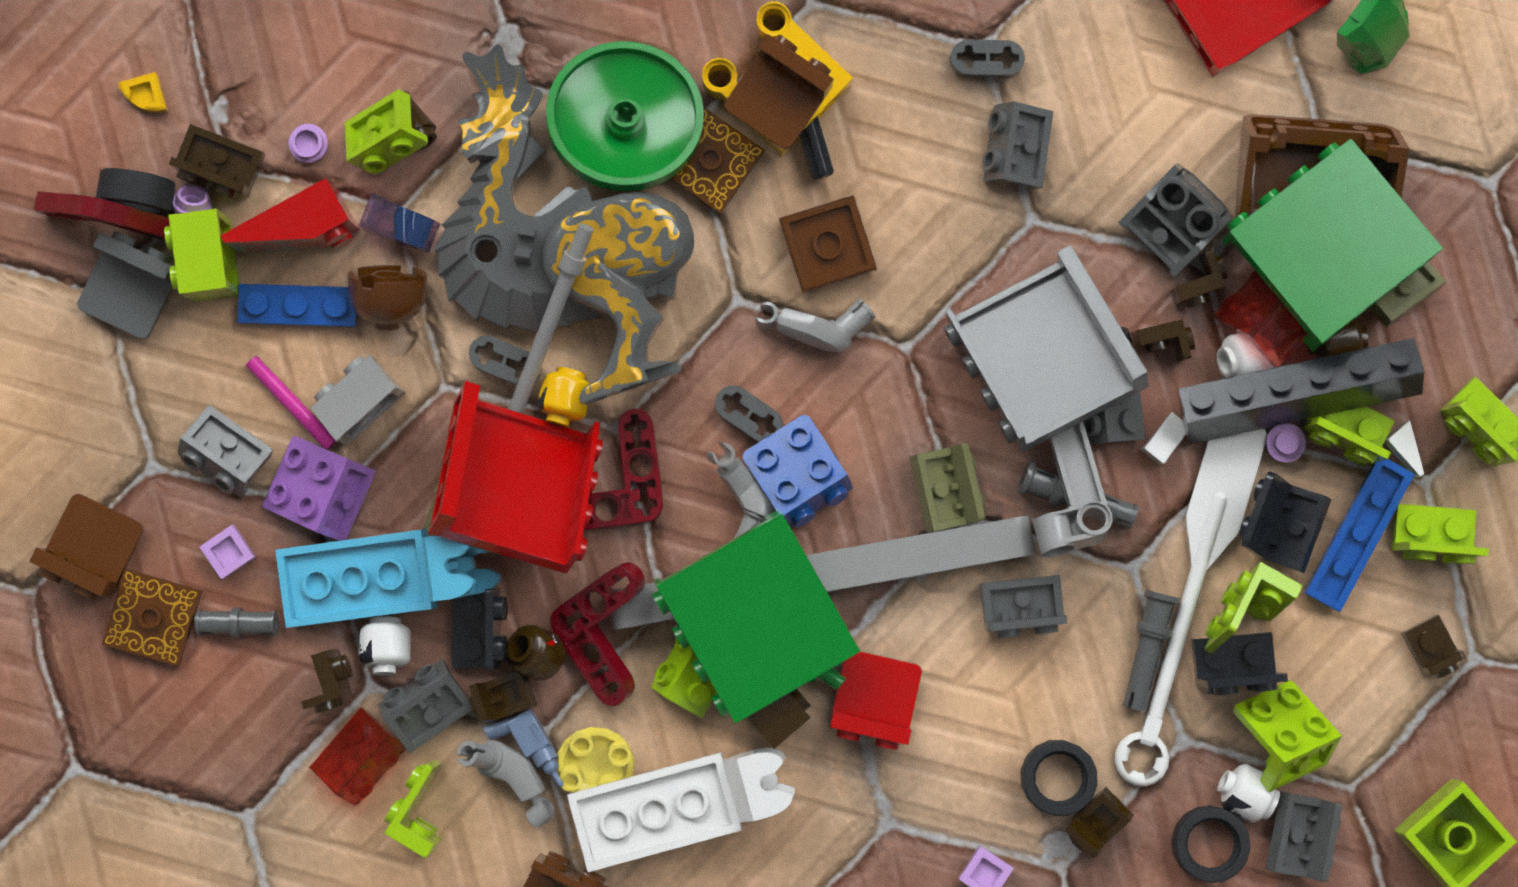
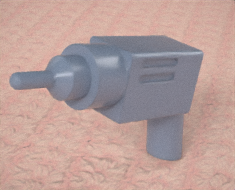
(531, 740)

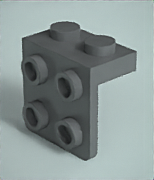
(127, 285)

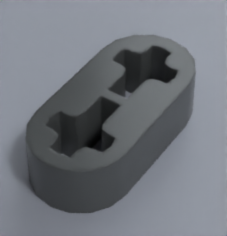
(987, 68)
(503, 349)
(754, 406)

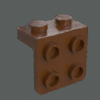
(779, 91)
(89, 547)

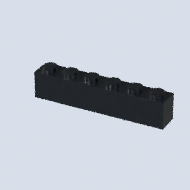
(1301, 391)

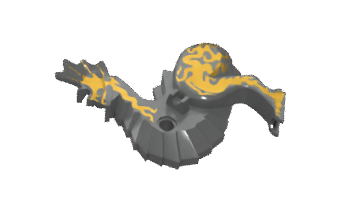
(631, 256)

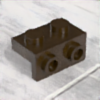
(218, 161)
(333, 677)

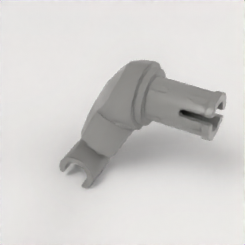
(815, 331)
(743, 487)
(506, 764)

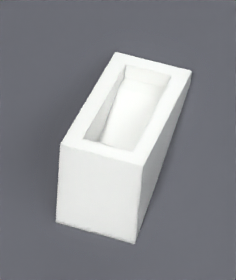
(1165, 439)
(1404, 447)

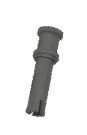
(1049, 487)
(1153, 631)

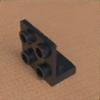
(478, 630)
(1237, 662)

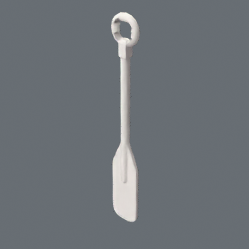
(1211, 525)

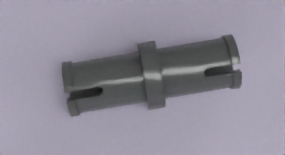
(236, 623)

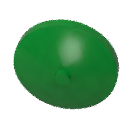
(624, 116)

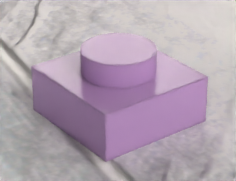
(228, 552)
(985, 870)

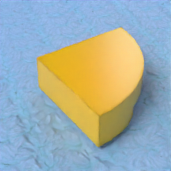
(145, 93)

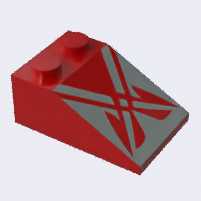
(302, 222)

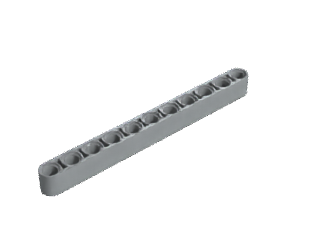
(882, 562)

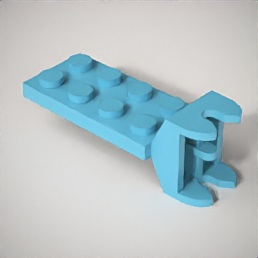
(376, 576)

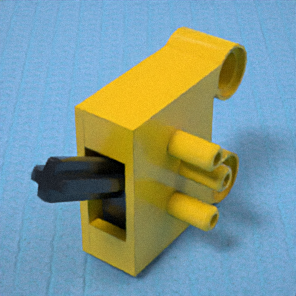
(812, 135)

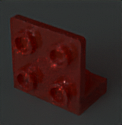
(1263, 319)

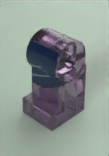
(398, 224)

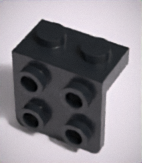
(1284, 522)

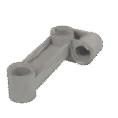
(1064, 529)

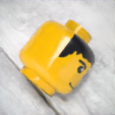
(561, 395)

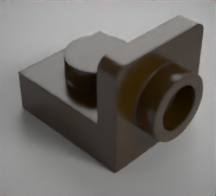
(1157, 338)
(1433, 647)

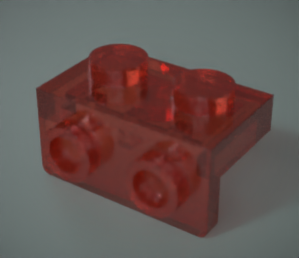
(357, 757)

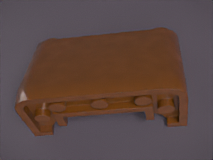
(1281, 145)

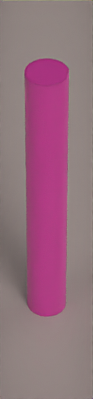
(290, 402)

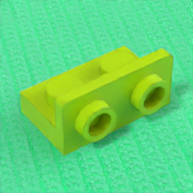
(382, 134)

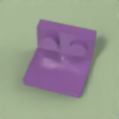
(318, 489)

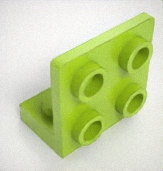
(1484, 421)
(1356, 431)
(1434, 531)
(1259, 593)
(1290, 731)
(419, 833)

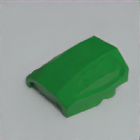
(1374, 34)

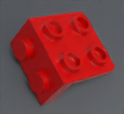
(876, 699)

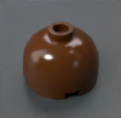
(387, 295)

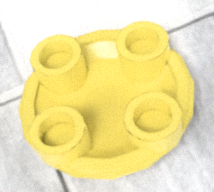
(593, 759)

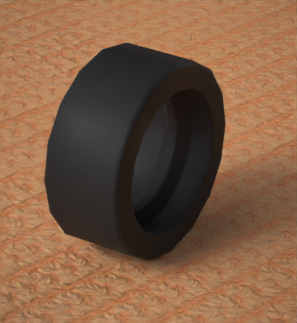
(136, 190)
(1087, 787)
(1232, 865)

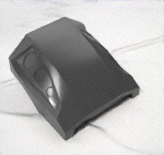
(1177, 218)

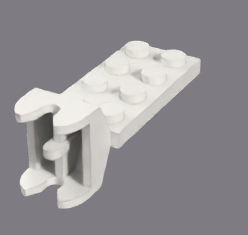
(677, 805)

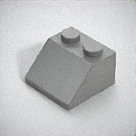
(356, 399)

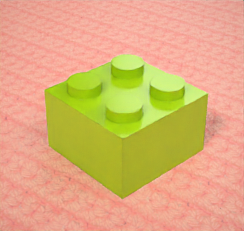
(203, 262)
(1455, 835)

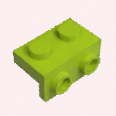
(680, 682)

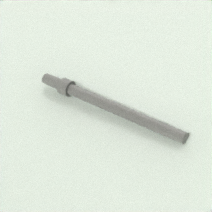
(571, 266)

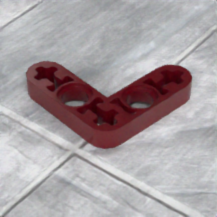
(100, 210)
(626, 497)
(587, 631)

